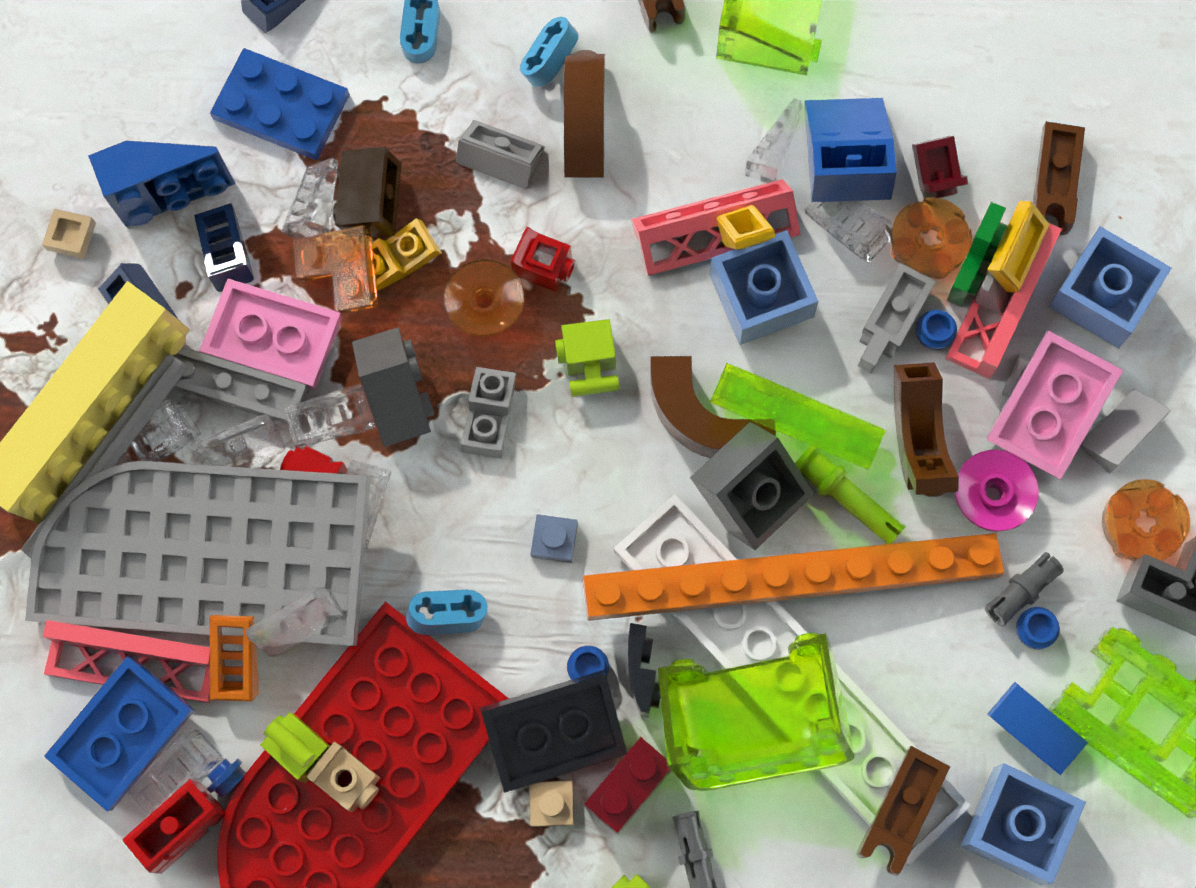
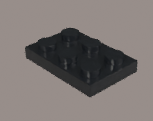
(553, 731)

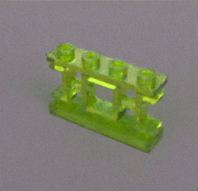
(798, 416)
(1133, 748)

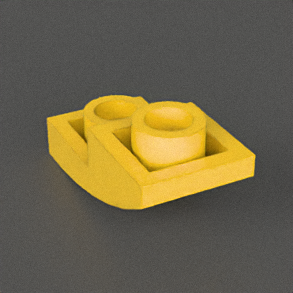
(403, 253)

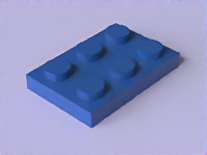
(280, 104)
(119, 733)

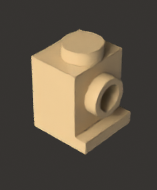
(331, 765)

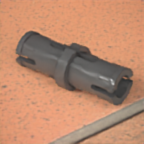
(1024, 589)
(694, 850)

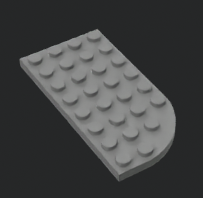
(198, 541)

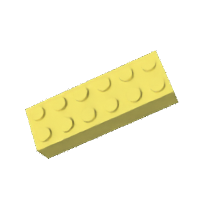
(84, 401)

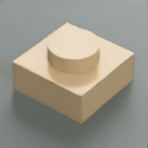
(69, 233)
(551, 804)

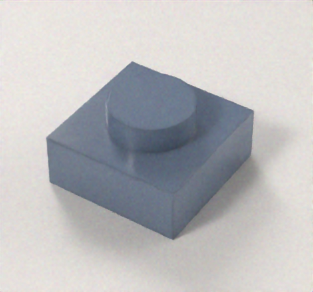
(554, 538)

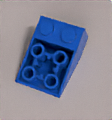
(849, 150)
(157, 177)

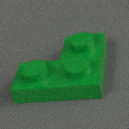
(982, 248)

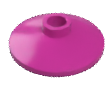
(1010, 477)

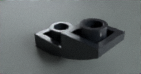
(642, 681)

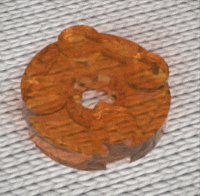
(952, 230)
(1124, 508)

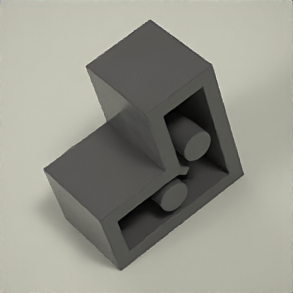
(389, 380)
(1164, 590)

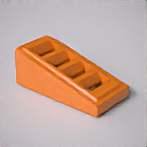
(232, 690)

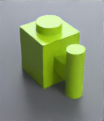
(588, 351)
(294, 745)

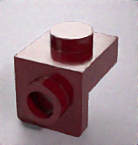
(938, 166)

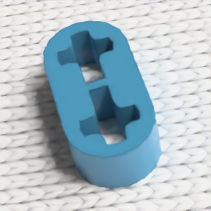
(428, 26)
(549, 51)
(446, 612)

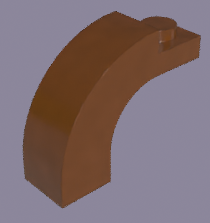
(584, 115)
(683, 413)
(921, 431)

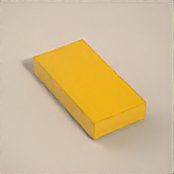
(1018, 246)

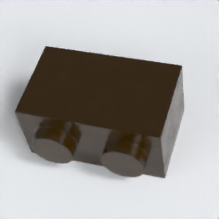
(368, 191)

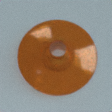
(484, 280)

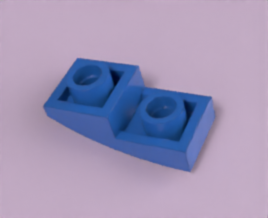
(1037, 728)

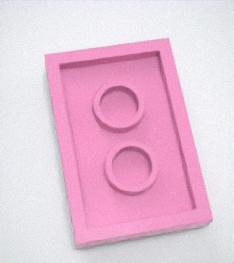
(271, 333)
(1054, 404)

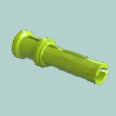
(832, 481)

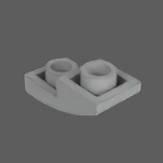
(488, 412)

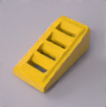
(744, 228)

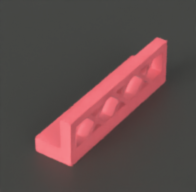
(702, 216)
(1009, 318)
(124, 644)

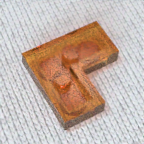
(346, 258)

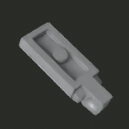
(894, 315)

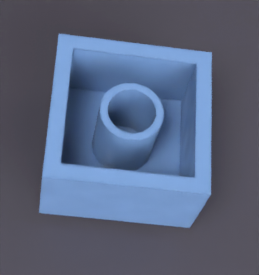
(1110, 287)
(763, 288)
(1023, 824)

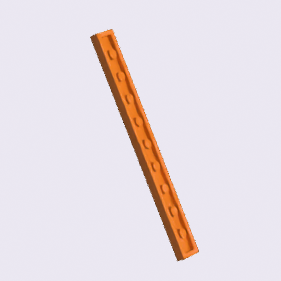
(791, 576)

